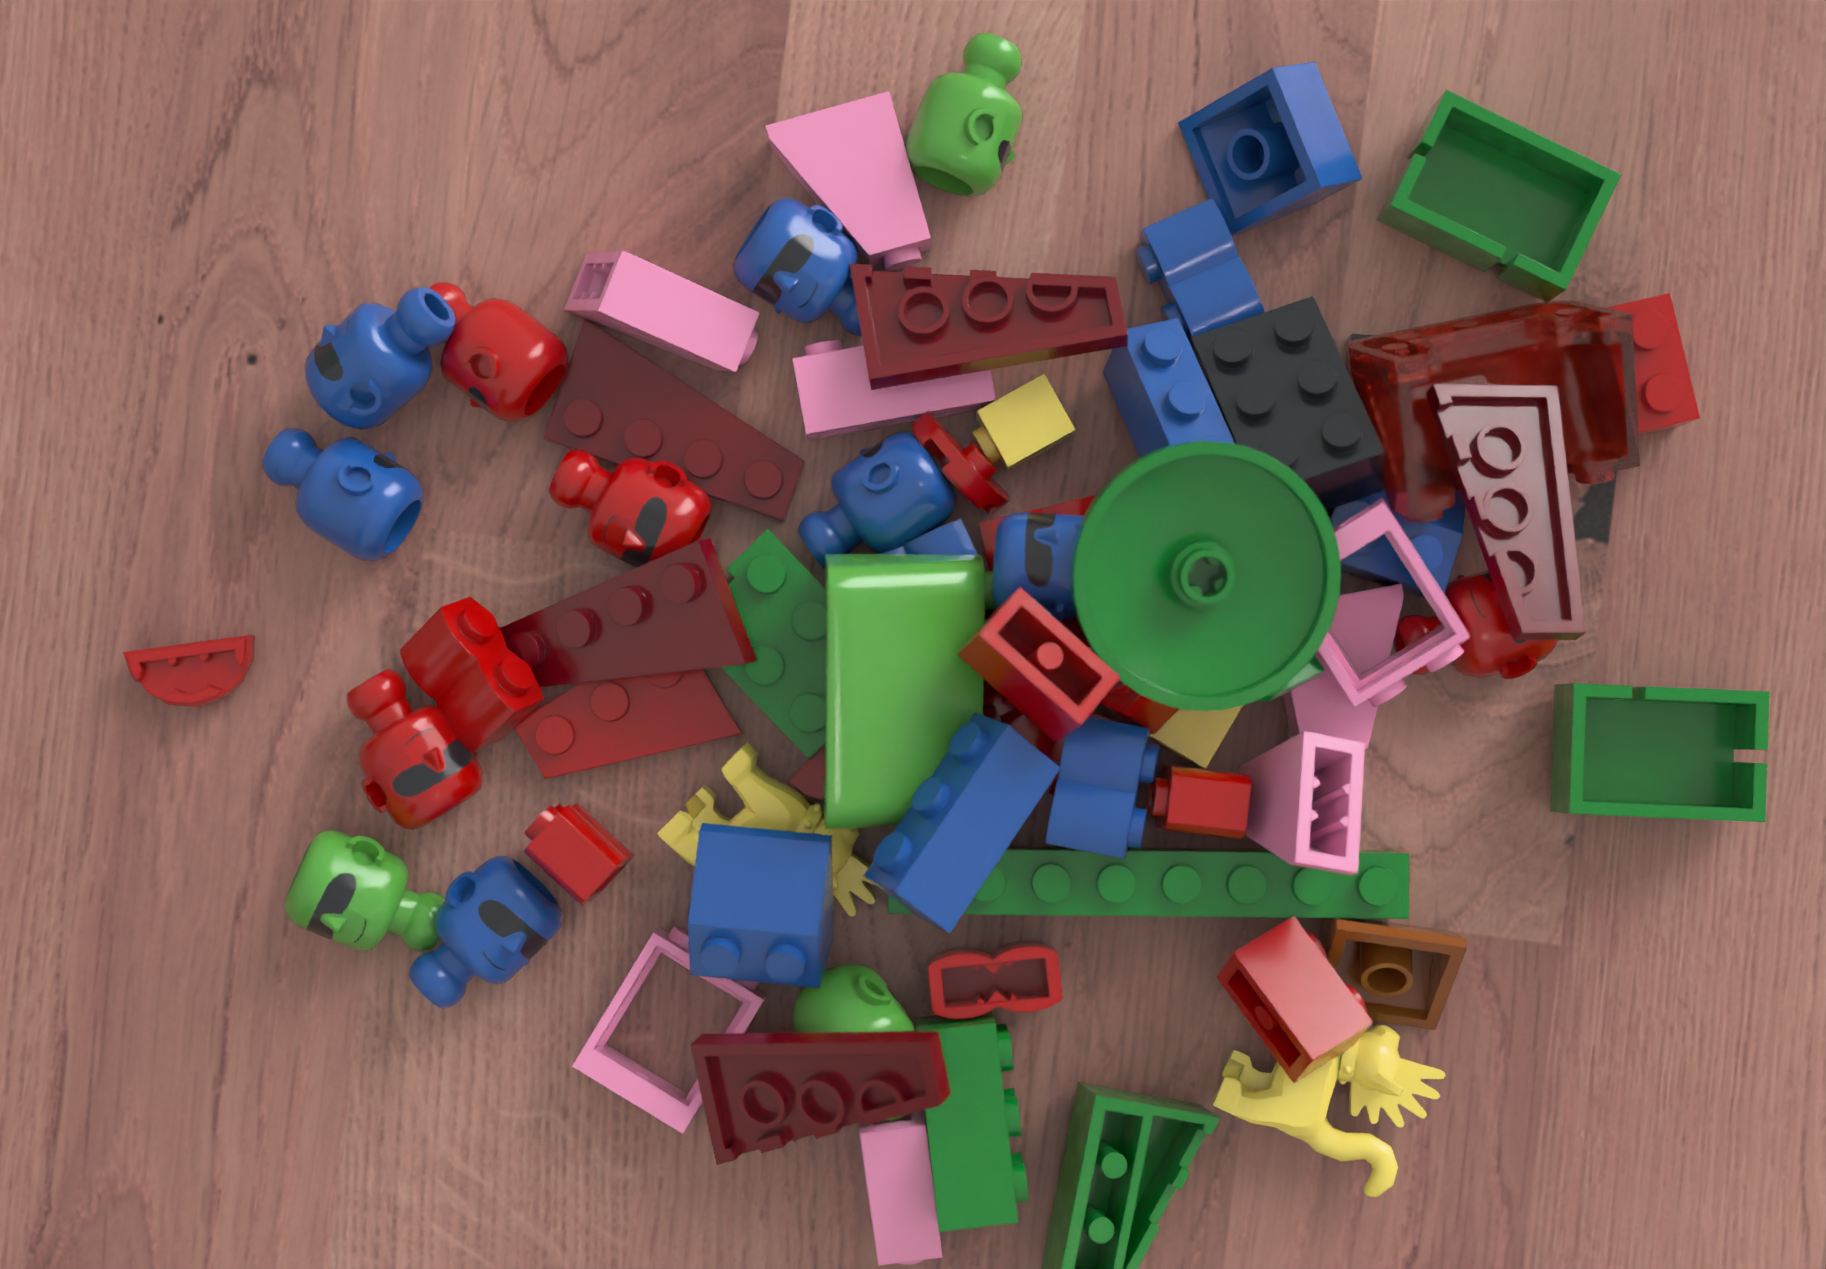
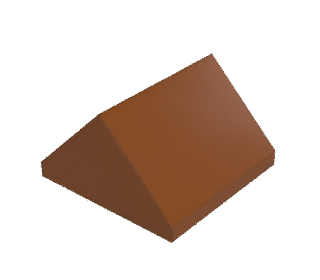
(1395, 967)

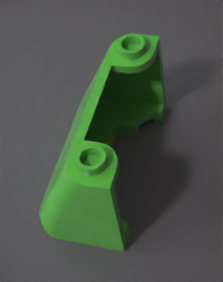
(896, 676)

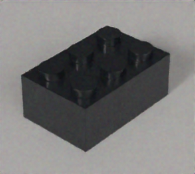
(1294, 400)

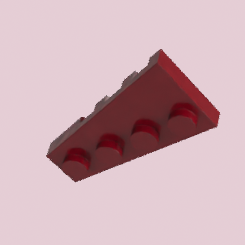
(954, 325)

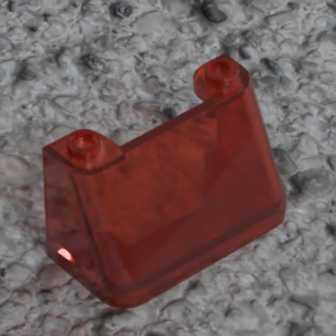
(1552, 343)

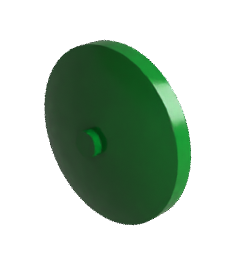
(1205, 575)

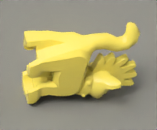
(773, 807)
(1301, 1108)

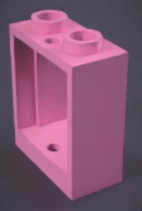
(1432, 650)
(628, 1077)

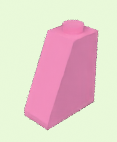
(860, 171)
(663, 310)
(1366, 631)
(1308, 801)
(901, 1189)

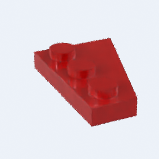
(625, 721)

